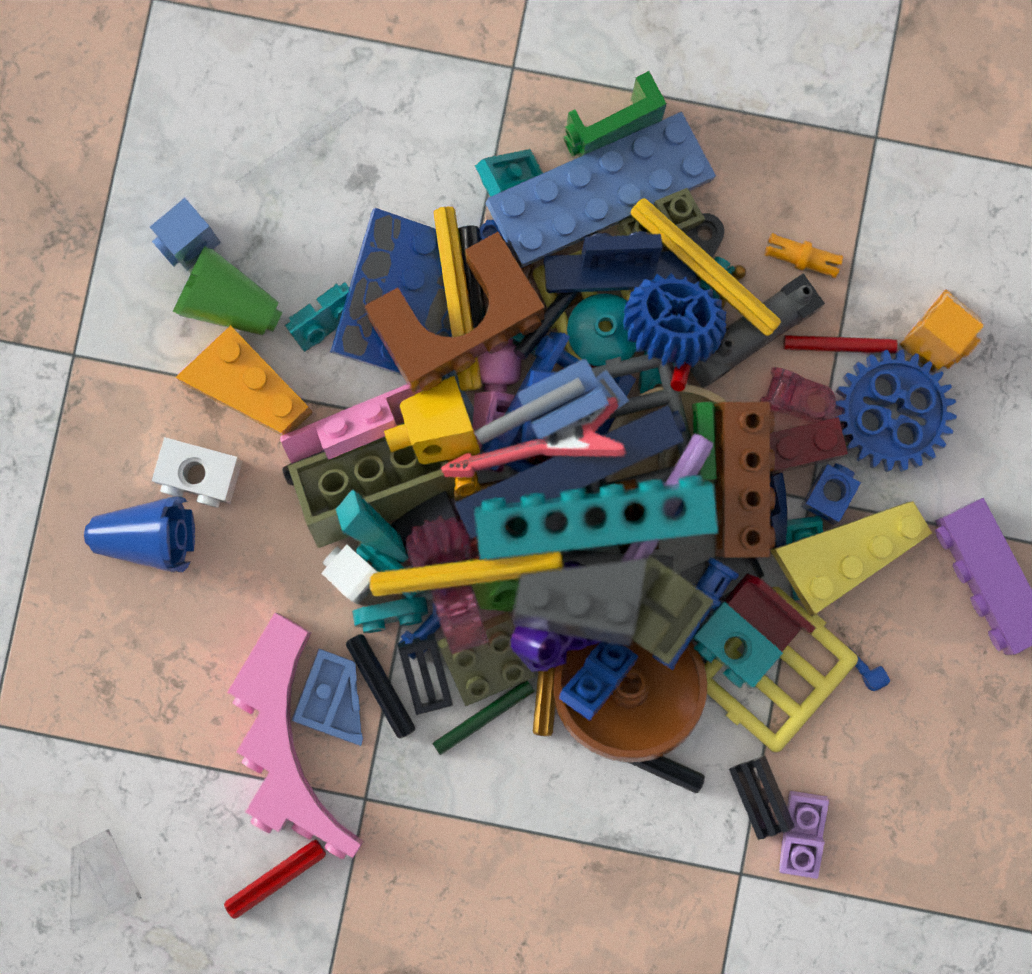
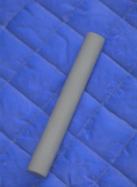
(529, 411)

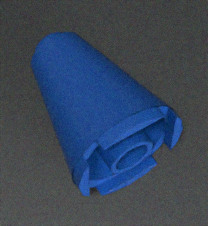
(145, 534)

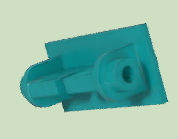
(311, 326)

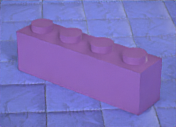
(991, 573)

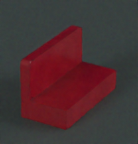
(767, 611)

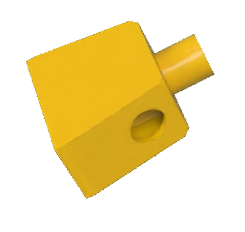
(435, 425)

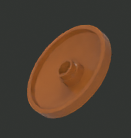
(646, 713)

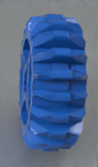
(674, 320)

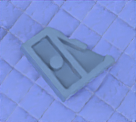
(331, 698)

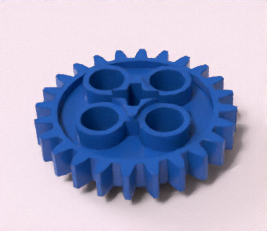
(904, 379)

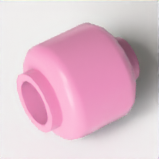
(500, 368)

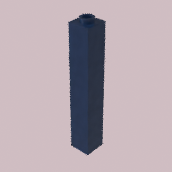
(639, 438)

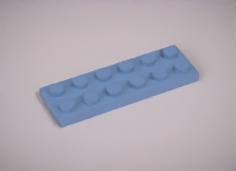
(598, 189)

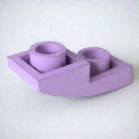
(804, 843)

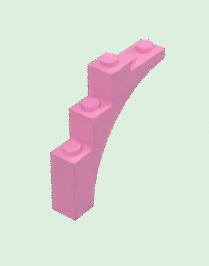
(285, 793)

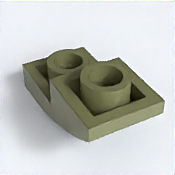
(677, 207)

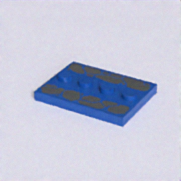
(392, 256)

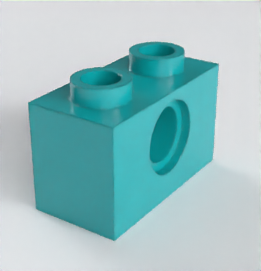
(758, 651)

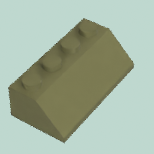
(384, 478)

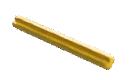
(706, 267)
(456, 287)
(463, 573)

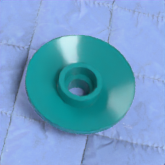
(591, 342)

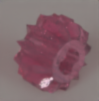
(438, 542)

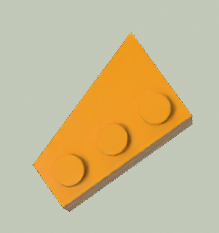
(944, 333)
(244, 382)

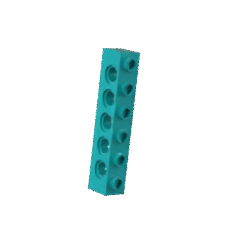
(695, 518)

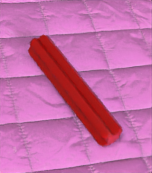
(274, 879)

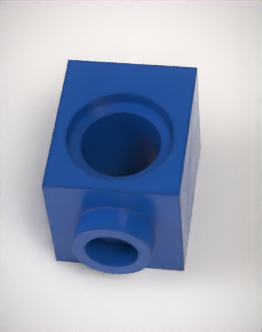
(821, 506)

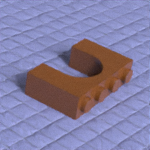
(427, 356)

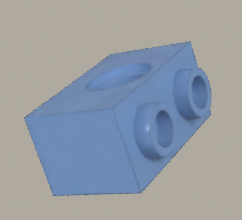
(183, 235)

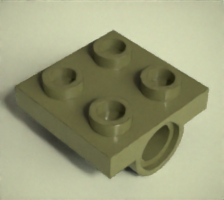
(667, 610)
(487, 667)

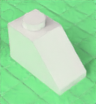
(348, 573)

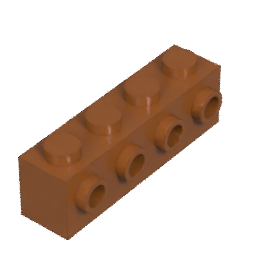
(743, 479)

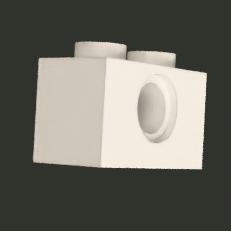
(179, 457)

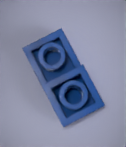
(598, 678)

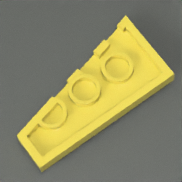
(841, 558)

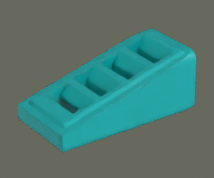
(366, 525)

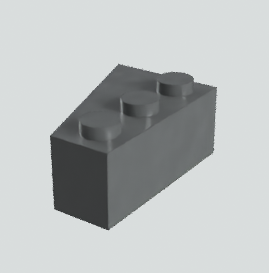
(583, 601)

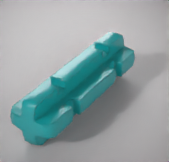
(381, 562)

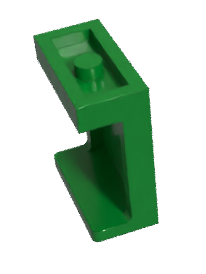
(646, 110)

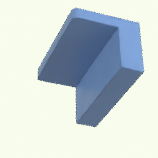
(570, 410)

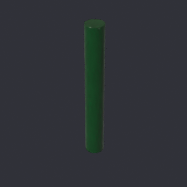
(483, 717)

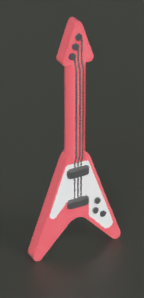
(571, 440)

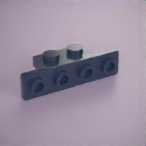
(613, 264)

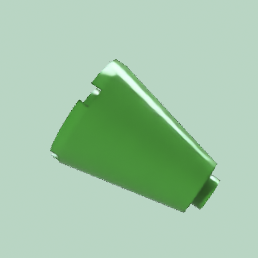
(226, 297)

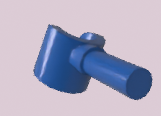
(873, 679)

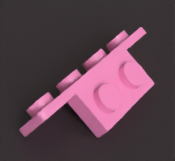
(348, 428)

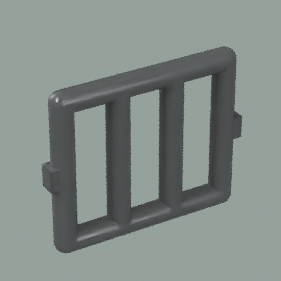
(667, 396)

